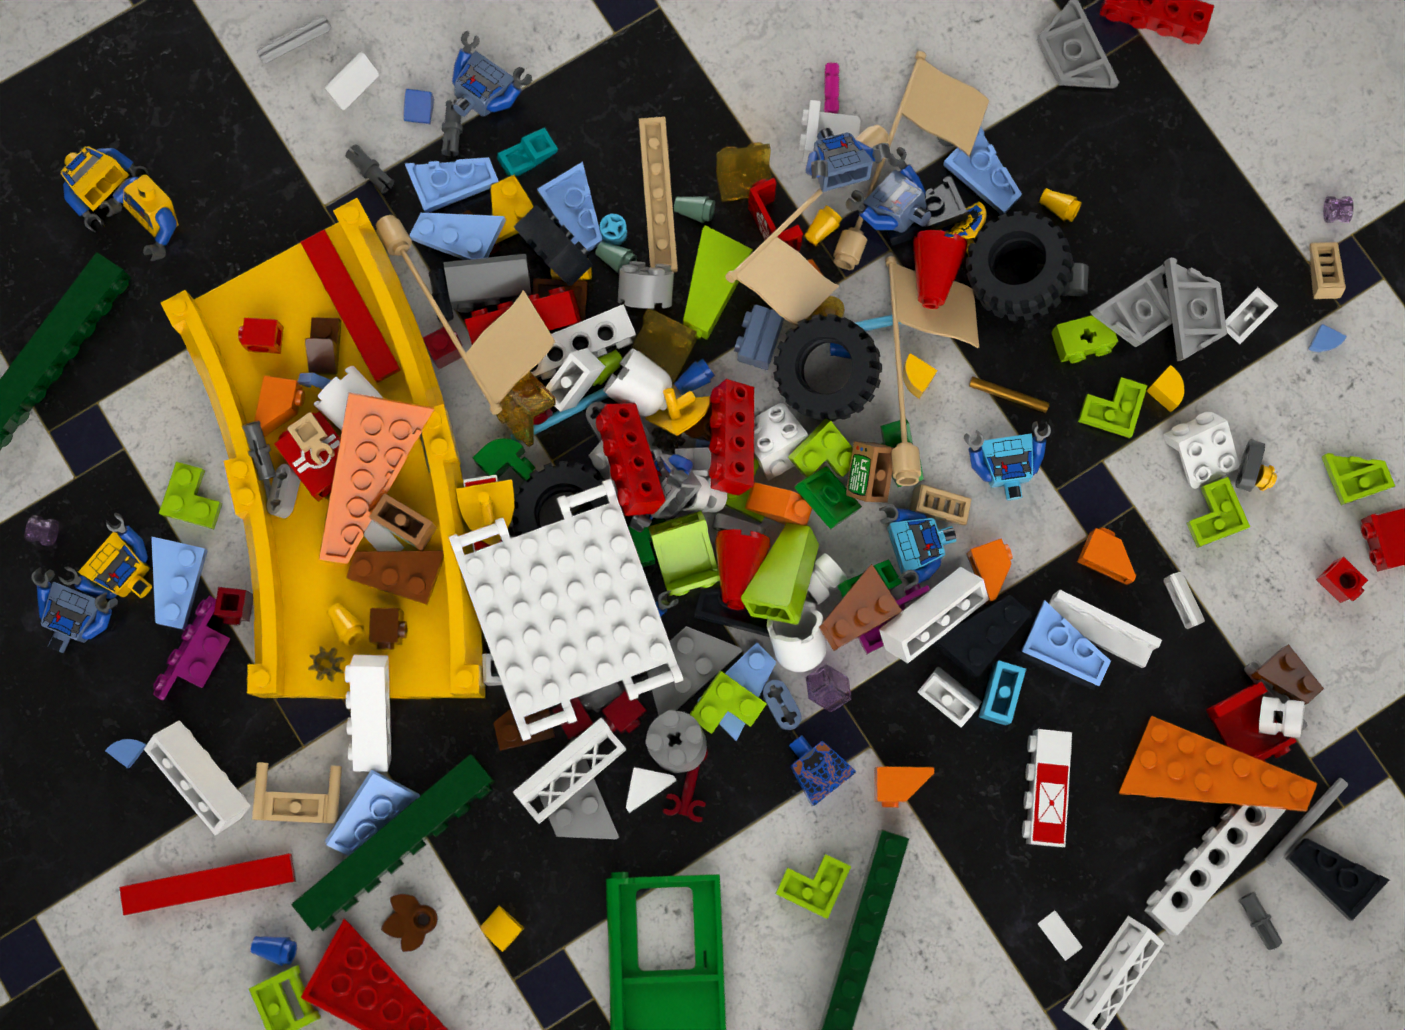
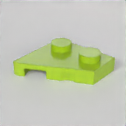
(1356, 477)

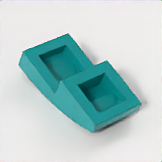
(527, 154)

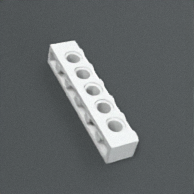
(615, 319)
(1212, 876)

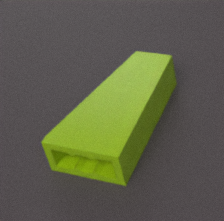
(709, 287)
(784, 576)

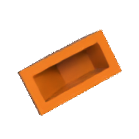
(278, 402)
(778, 504)
(1107, 555)
(992, 564)
(898, 783)

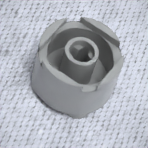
(645, 285)
(676, 726)

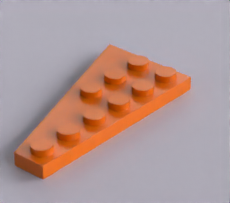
(369, 457)
(1194, 768)

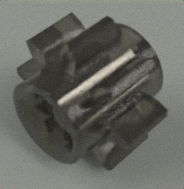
(664, 443)
(323, 655)

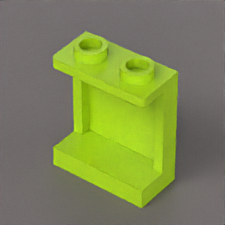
(685, 553)

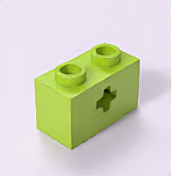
(1071, 347)

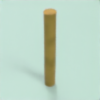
(1009, 394)

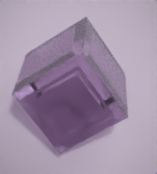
(828, 688)

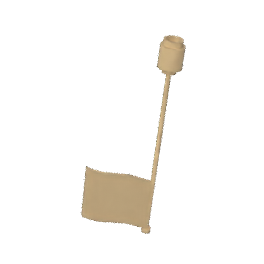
(936, 106)
(782, 273)
(952, 320)
(504, 349)

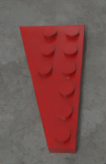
(364, 989)

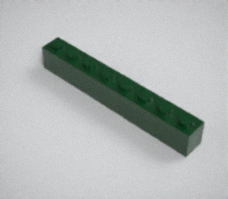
(57, 341)
(392, 843)
(864, 932)

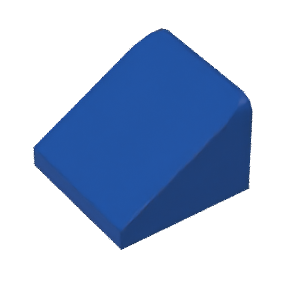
(418, 106)

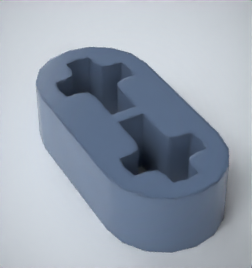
(775, 707)

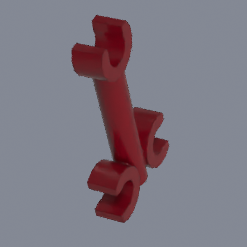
(684, 805)

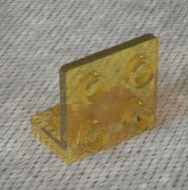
(741, 169)
(665, 342)
(523, 403)

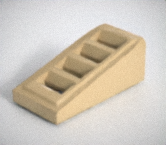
(1326, 286)
(918, 500)

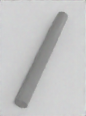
(1306, 822)

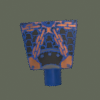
(818, 769)

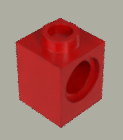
(261, 335)
(1331, 580)

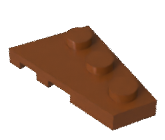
(398, 572)
(860, 610)

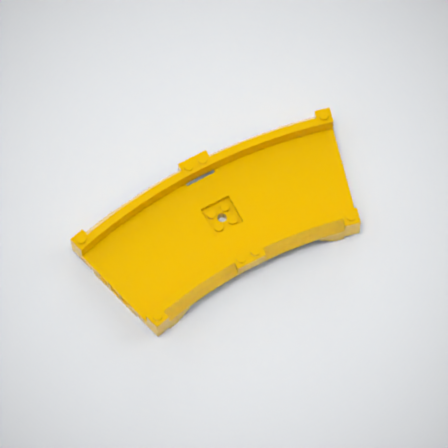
(286, 574)

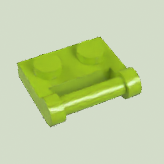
(274, 1005)

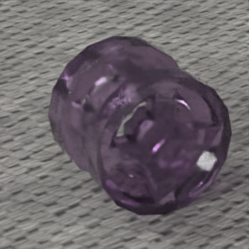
(1338, 209)
(41, 530)

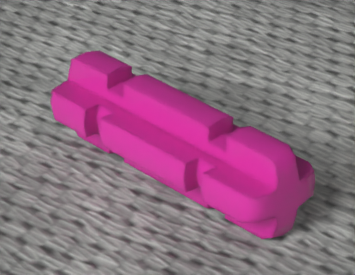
(831, 88)

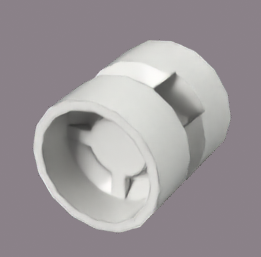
(706, 499)
(825, 576)
(1292, 717)

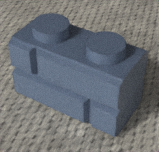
(760, 337)

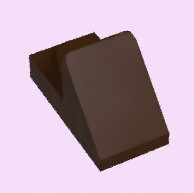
(323, 345)

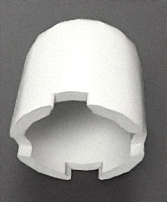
(639, 383)
(336, 392)
(800, 645)

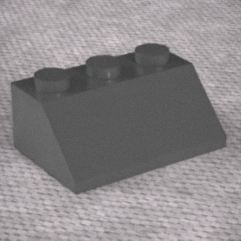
(487, 281)

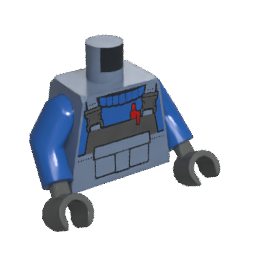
(482, 83)
(842, 159)
(896, 201)
(69, 611)

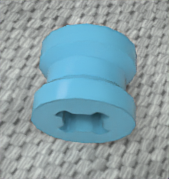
(612, 223)

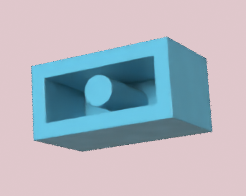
(1002, 693)

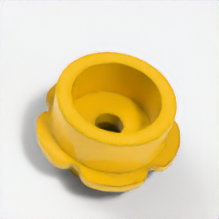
(1266, 477)

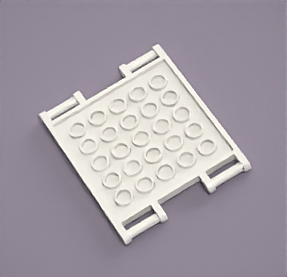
(566, 609)

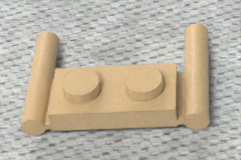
(296, 806)

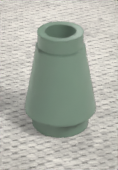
(695, 207)
(615, 255)

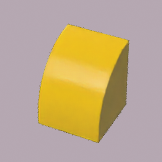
(917, 375)
(1168, 389)
(501, 928)

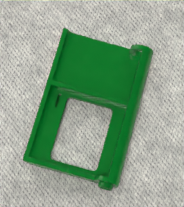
(665, 997)

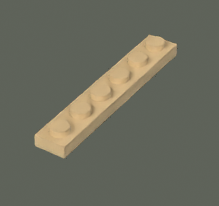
(658, 192)

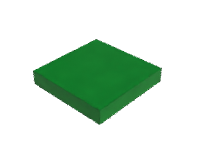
(827, 497)

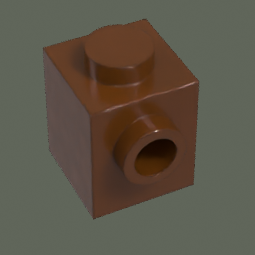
(387, 627)

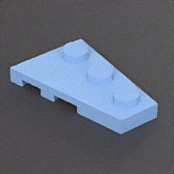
(985, 174)
(450, 182)
(572, 205)
(458, 234)
(176, 580)
(1064, 647)
(752, 673)
(368, 811)

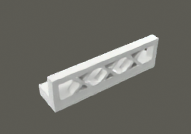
(1105, 629)
(564, 761)
(1110, 974)

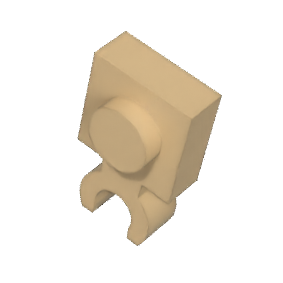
(309, 436)

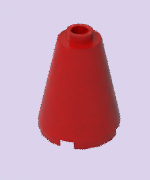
(936, 265)
(738, 562)

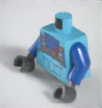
(1008, 459)
(916, 543)

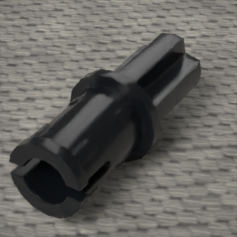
(441, 294)

